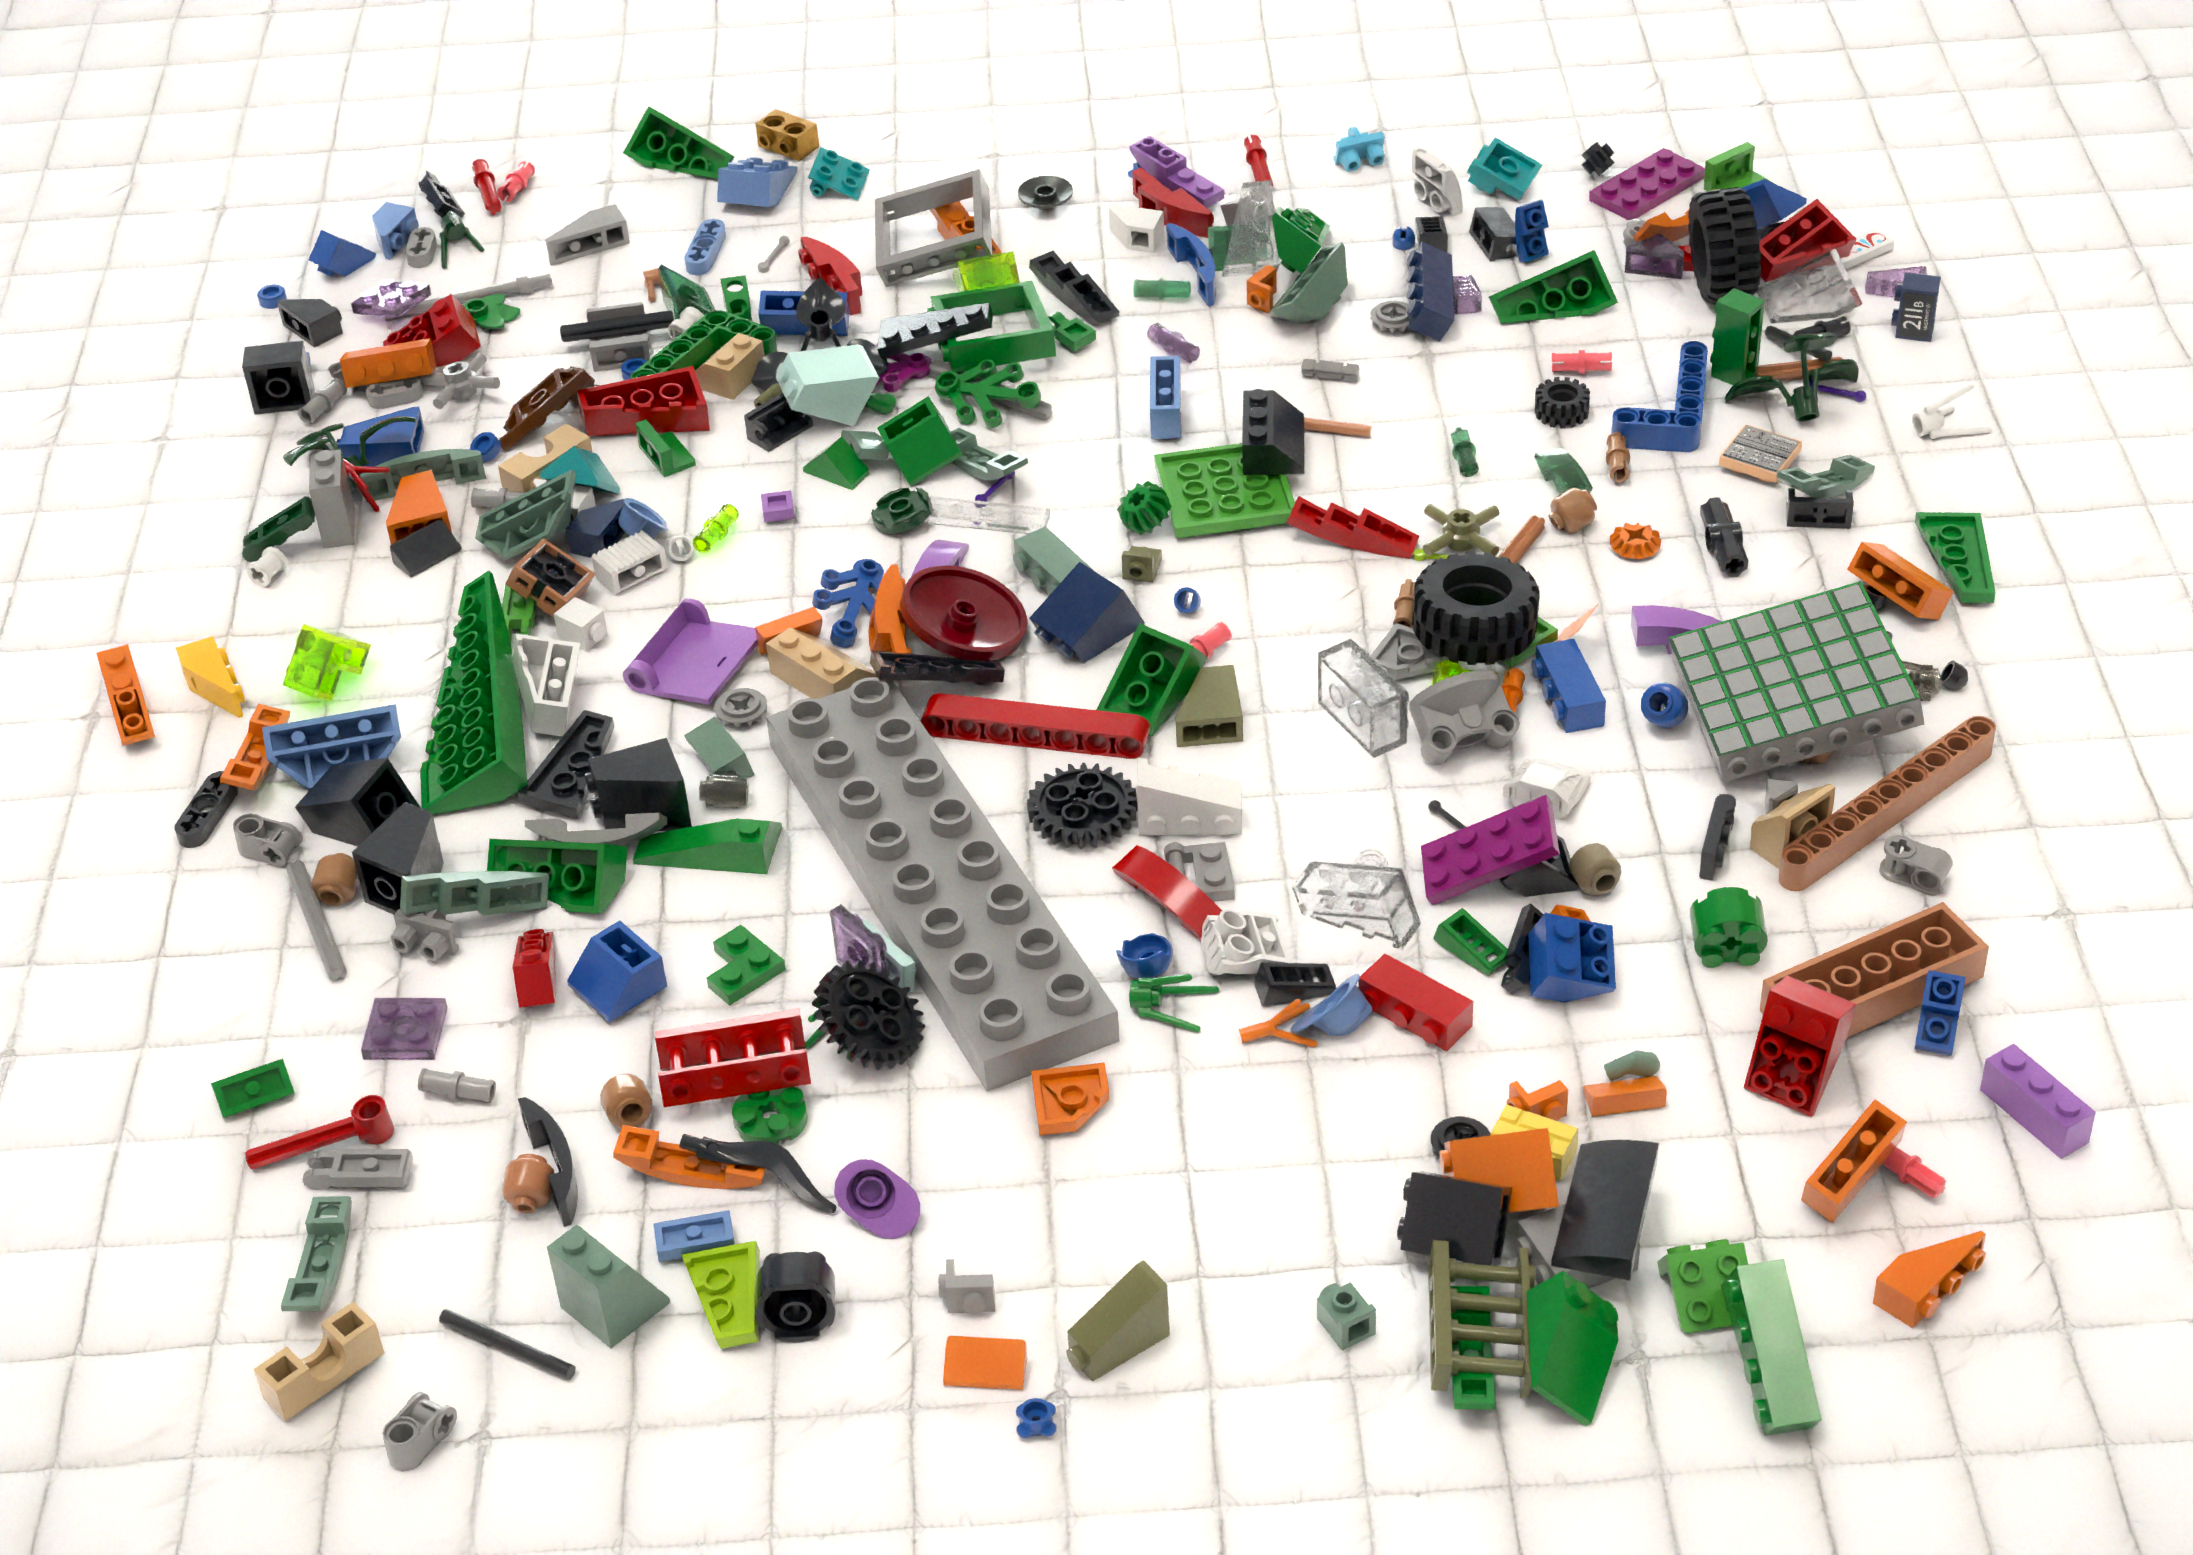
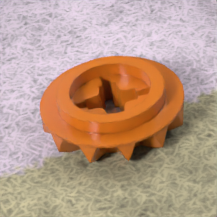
(1644, 543)

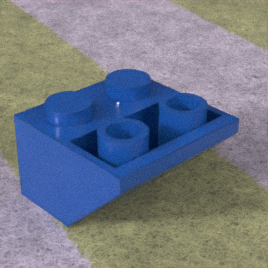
(1570, 958)
(617, 972)

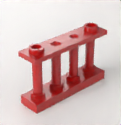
(728, 1040)

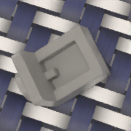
(966, 1292)

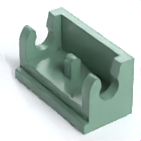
(719, 749)

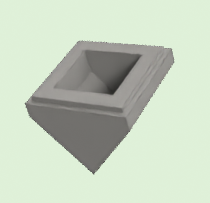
(1777, 792)

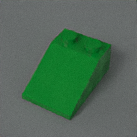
(1152, 676)
(1570, 1344)

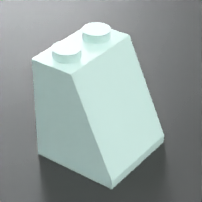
(828, 382)

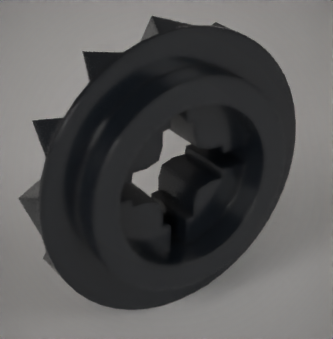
(1458, 1126)

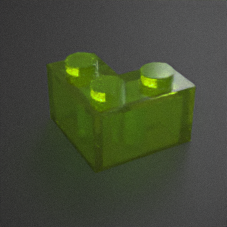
(321, 658)

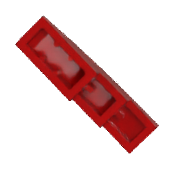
(1363, 532)

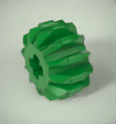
(1144, 508)

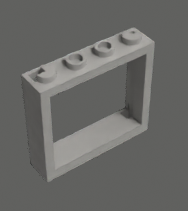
(939, 255)

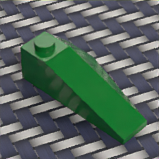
(673, 147)

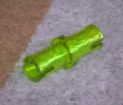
(715, 528)

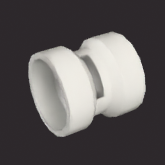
(687, 318)

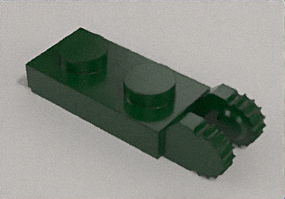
(278, 529)

